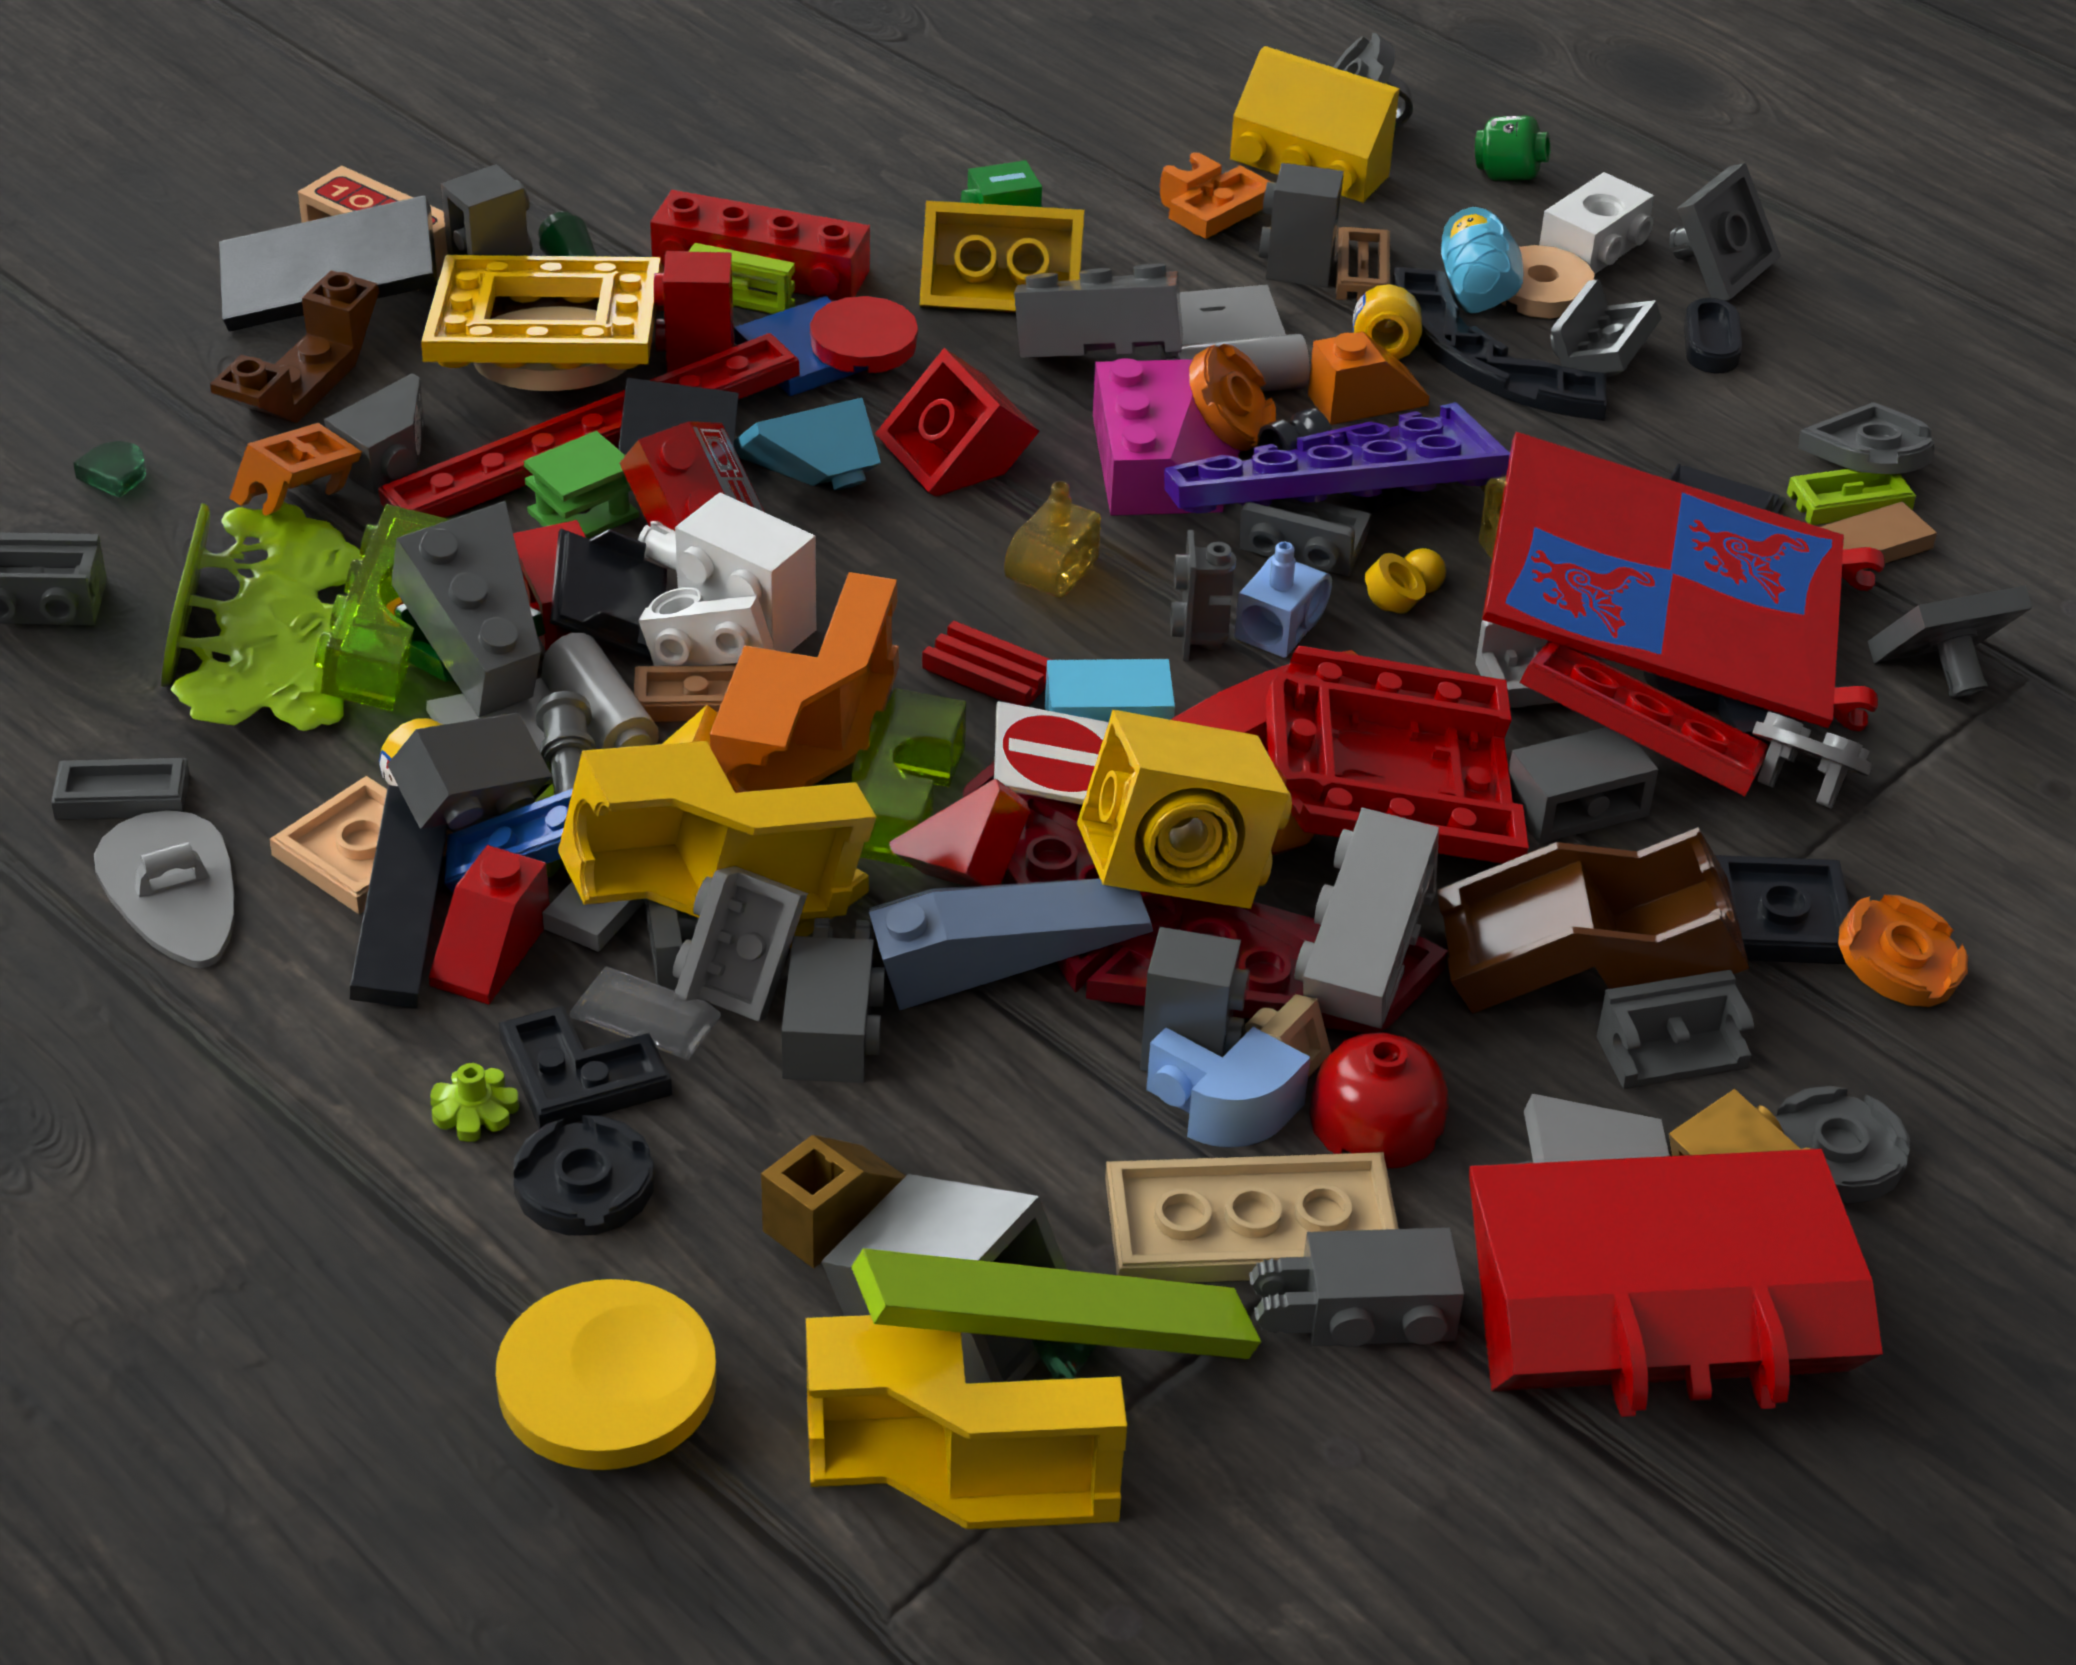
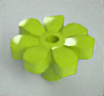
(473, 1101)

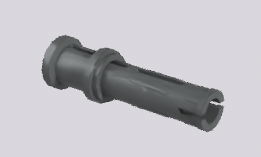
(564, 721)

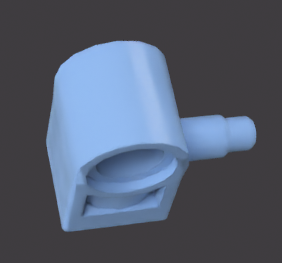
(1281, 603)

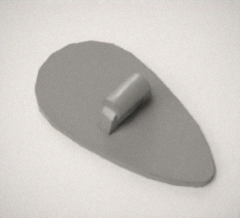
(171, 883)

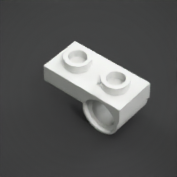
(702, 633)

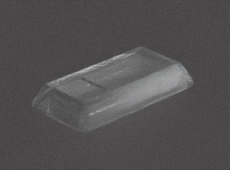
(641, 1007)

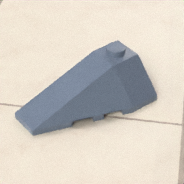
(984, 933)

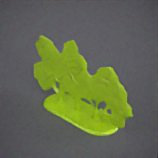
(268, 625)

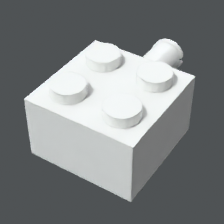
(744, 552)

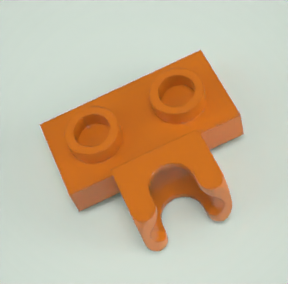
(1210, 200)

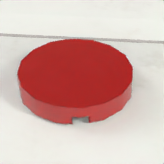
(863, 334)

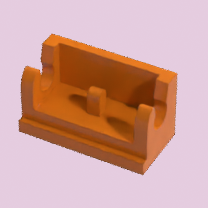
(292, 460)

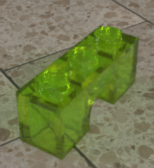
(909, 751)

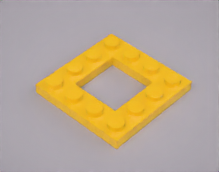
(461, 310)

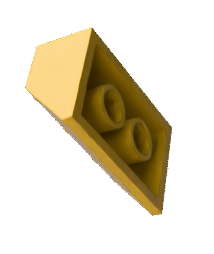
(1315, 119)
(985, 250)

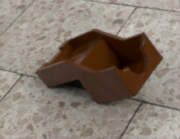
(1589, 907)

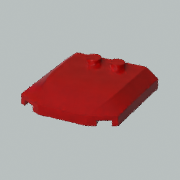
(1399, 744)

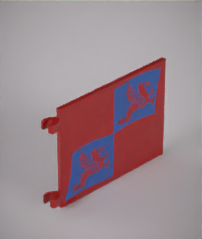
(1675, 582)

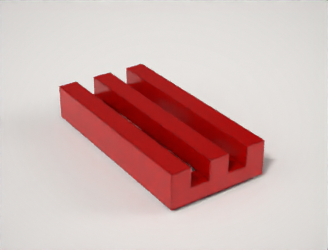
(987, 664)

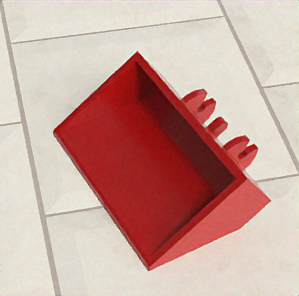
(1670, 1274)

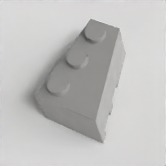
(1369, 916)

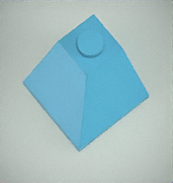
(815, 445)

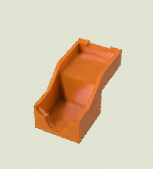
(807, 716)

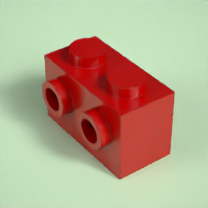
(696, 306)

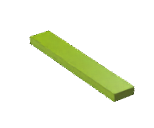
(1053, 1304)

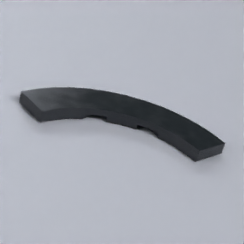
(1486, 361)

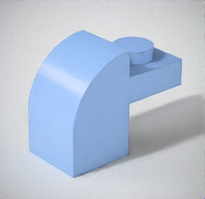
(1231, 1097)

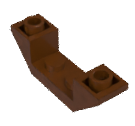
(335, 324)

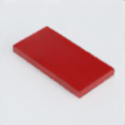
(1646, 715)

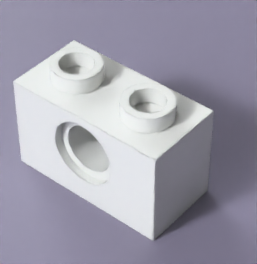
(1599, 221)

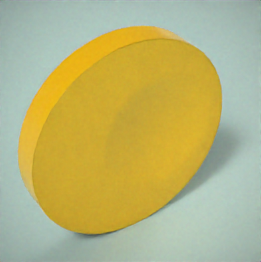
(606, 1374)

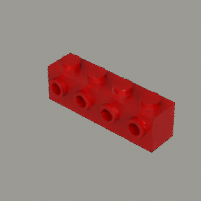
(827, 252)

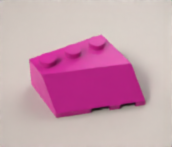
(1145, 424)

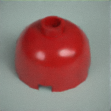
(1380, 1098)

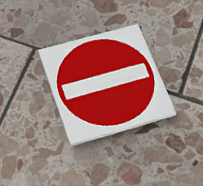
(1046, 752)

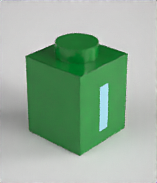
(1003, 185)

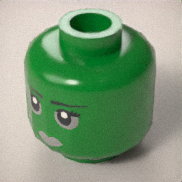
(1511, 148)

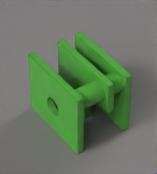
(581, 478)

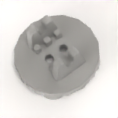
(1790, 738)

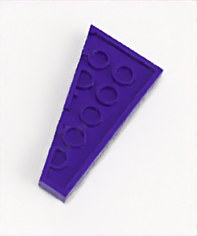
(1346, 459)

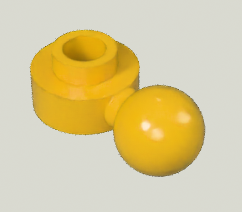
(1401, 582)

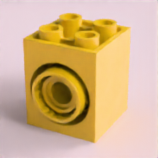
(1183, 810)

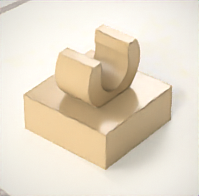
(1297, 1025)

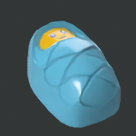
(1481, 259)

